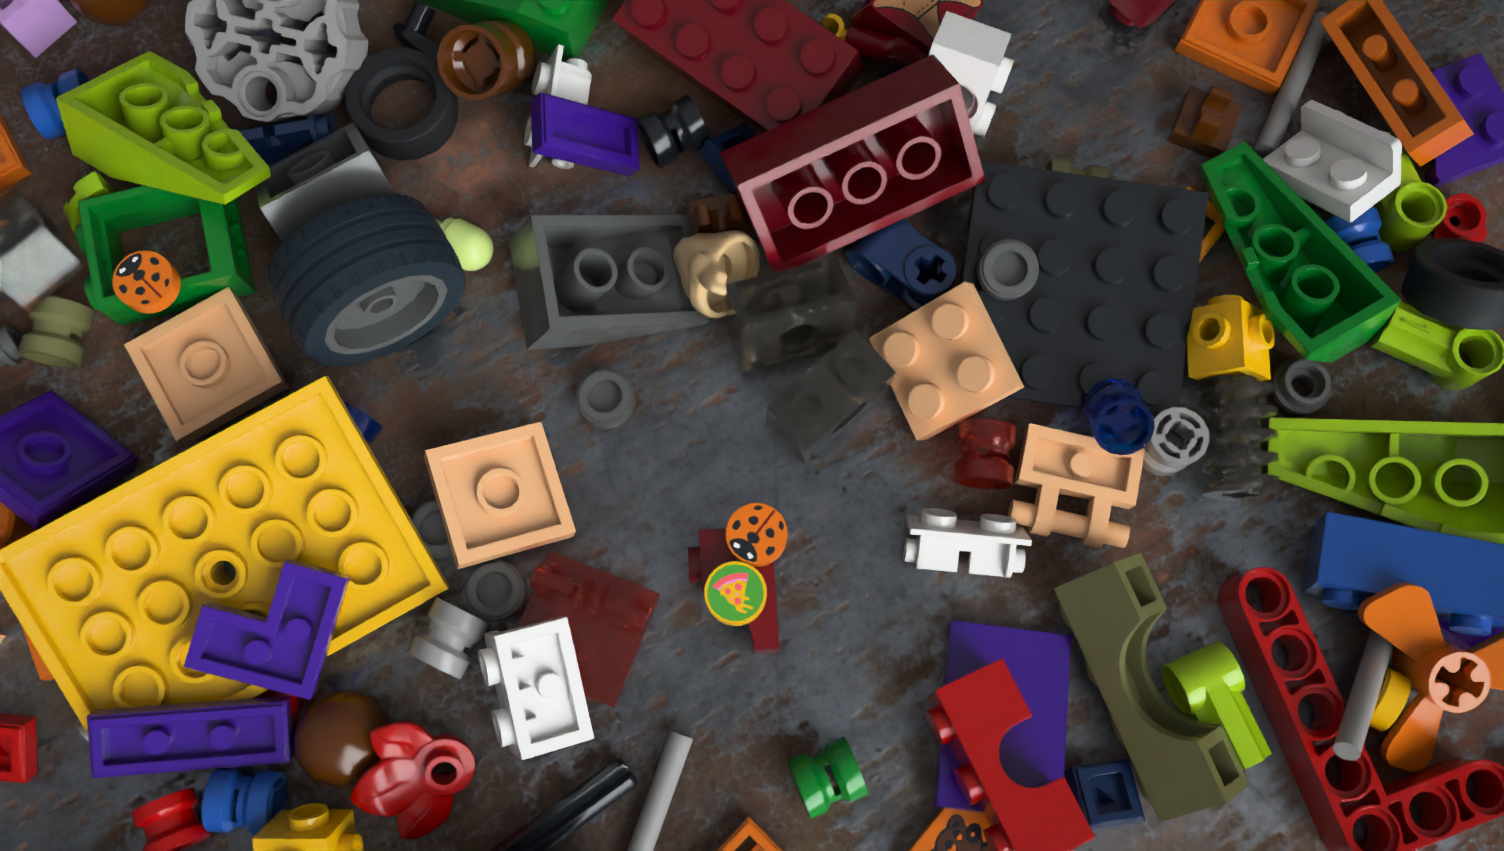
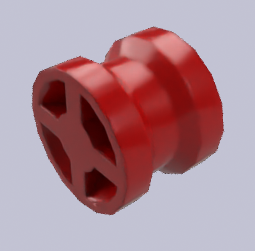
(171, 822)

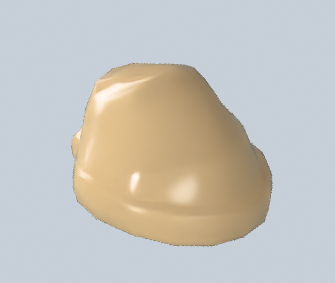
(712, 261)

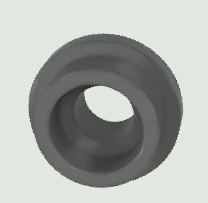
(1312, 376)

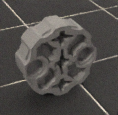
(243, 75)

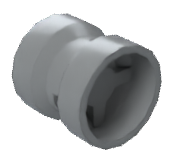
(1162, 451)
(449, 635)

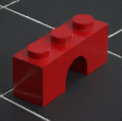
(974, 718)

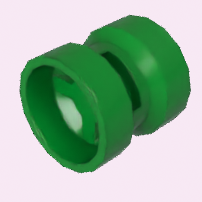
(814, 783)

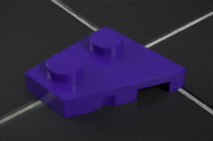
(1481, 105)

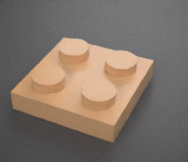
(946, 361)
(206, 366)
(499, 494)

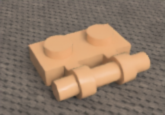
(1079, 468)

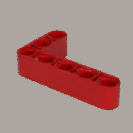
(1359, 791)

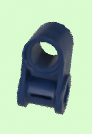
(901, 257)

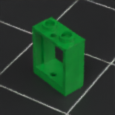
(143, 206)

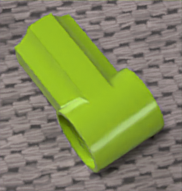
(1412, 198)
(1436, 347)
(1209, 690)

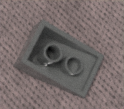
(599, 278)

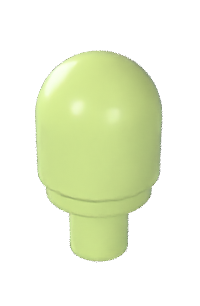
(469, 242)

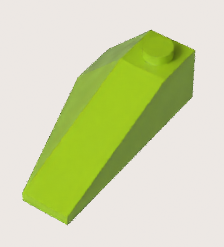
(159, 132)
(1408, 471)

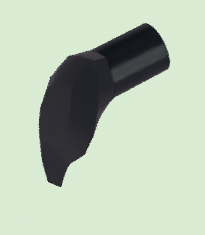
(415, 28)

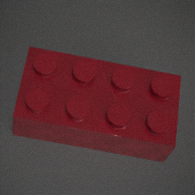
(746, 54)
(856, 164)

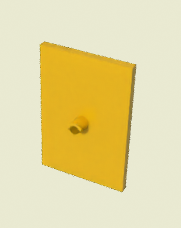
(126, 575)

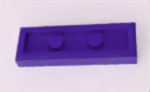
(190, 736)

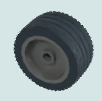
(365, 279)

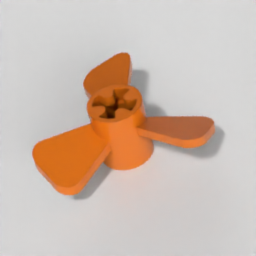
(1409, 622)

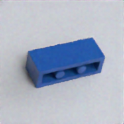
(1363, 556)

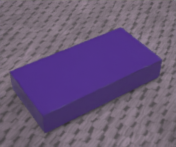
(584, 135)

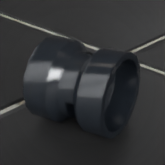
(672, 131)

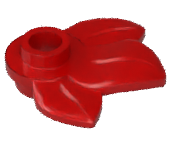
(405, 780)

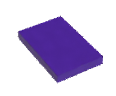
(1040, 667)

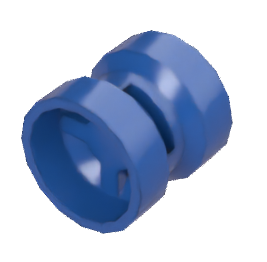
(41, 102)
(1364, 238)
(242, 800)

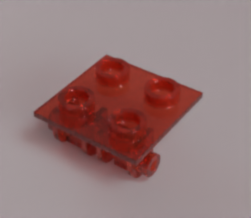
(603, 616)

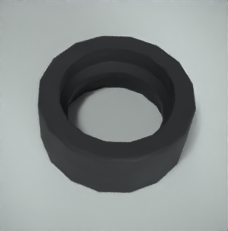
(386, 69)
(1457, 283)

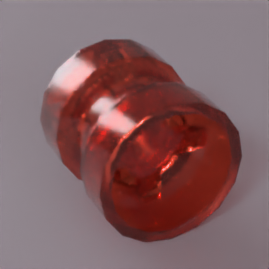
(985, 454)

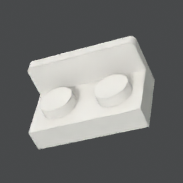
(1338, 162)
(536, 688)

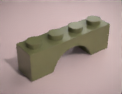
(1177, 759)

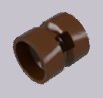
(486, 59)

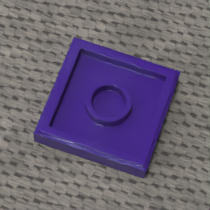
(55, 459)

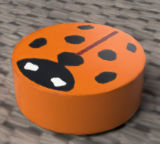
(146, 282)
(756, 534)

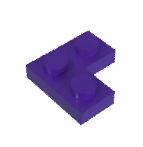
(276, 650)

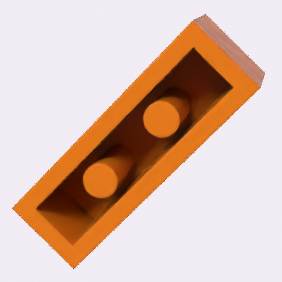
(1396, 78)

